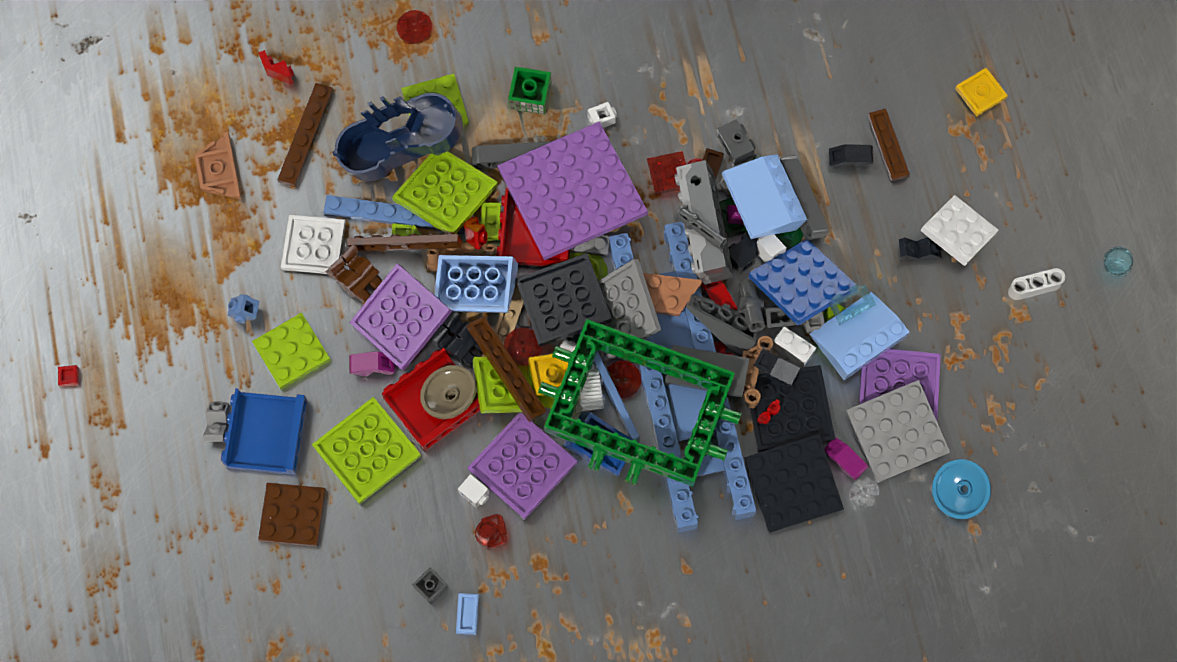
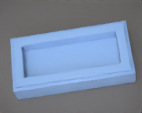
(467, 614)

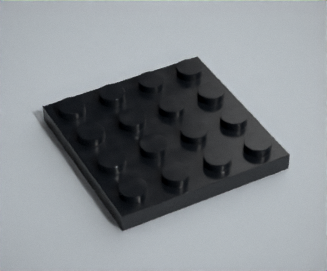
(563, 299)
(802, 409)
(793, 483)

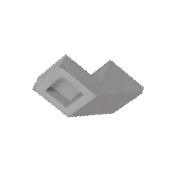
(216, 421)

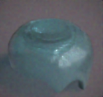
(1118, 261)

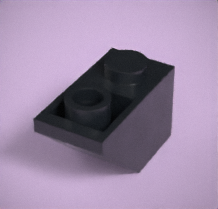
(743, 253)

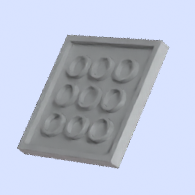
(629, 303)
(897, 431)

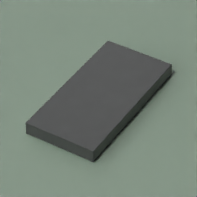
(732, 363)

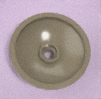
(443, 386)

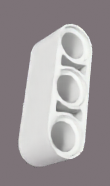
(1042, 278)

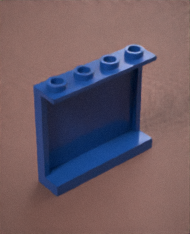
(264, 432)

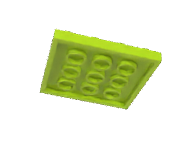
(445, 191)
(366, 450)

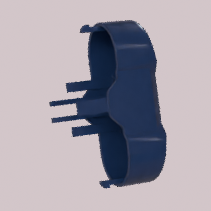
(372, 152)

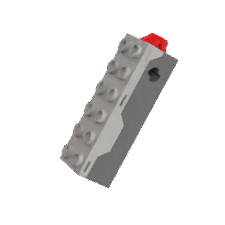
(701, 198)

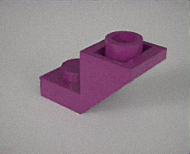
(367, 363)
(846, 458)

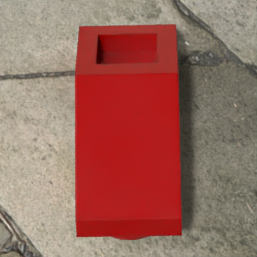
(277, 71)
(475, 233)
(718, 293)

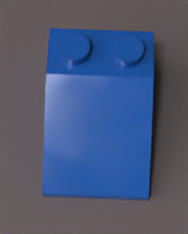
(609, 463)

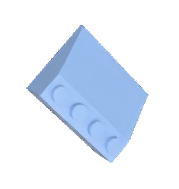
(764, 197)
(476, 282)
(860, 338)

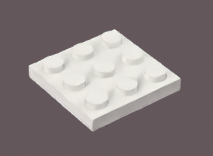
(959, 230)
(312, 243)

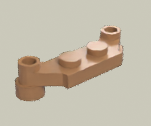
(466, 250)
(752, 372)

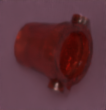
(488, 532)

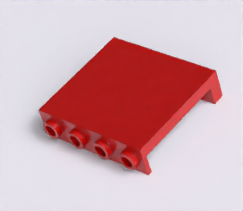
(517, 239)
(406, 403)

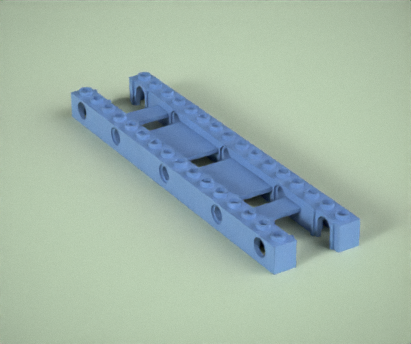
(676, 408)

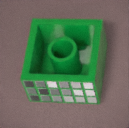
(529, 90)

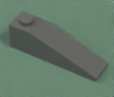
(725, 323)

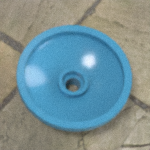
(949, 492)

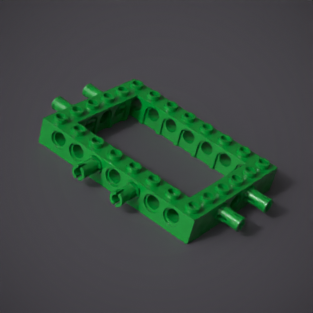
(653, 356)

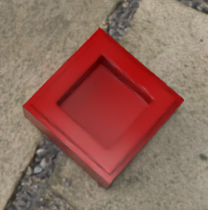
(68, 375)

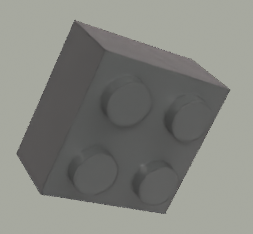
(430, 585)

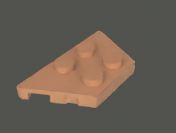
(217, 168)
(670, 293)

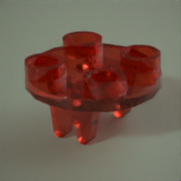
(422, 25)
(514, 347)
(623, 370)

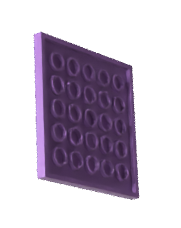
(572, 190)

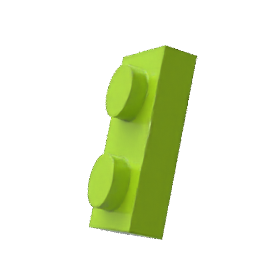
(491, 219)

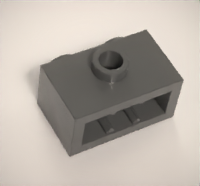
(735, 142)
(775, 317)

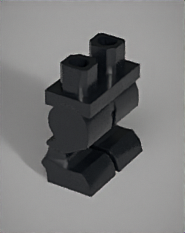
(459, 346)

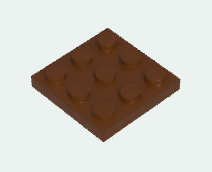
(292, 514)

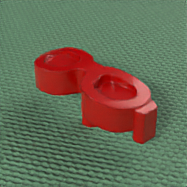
(721, 348)
(773, 409)

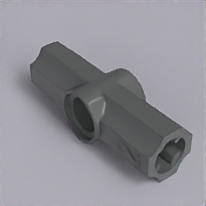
(751, 305)

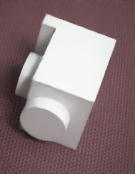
(600, 111)

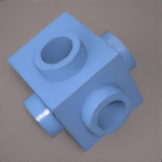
(243, 308)

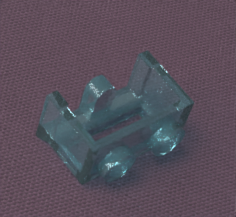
(838, 299)

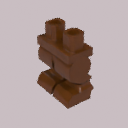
(357, 277)

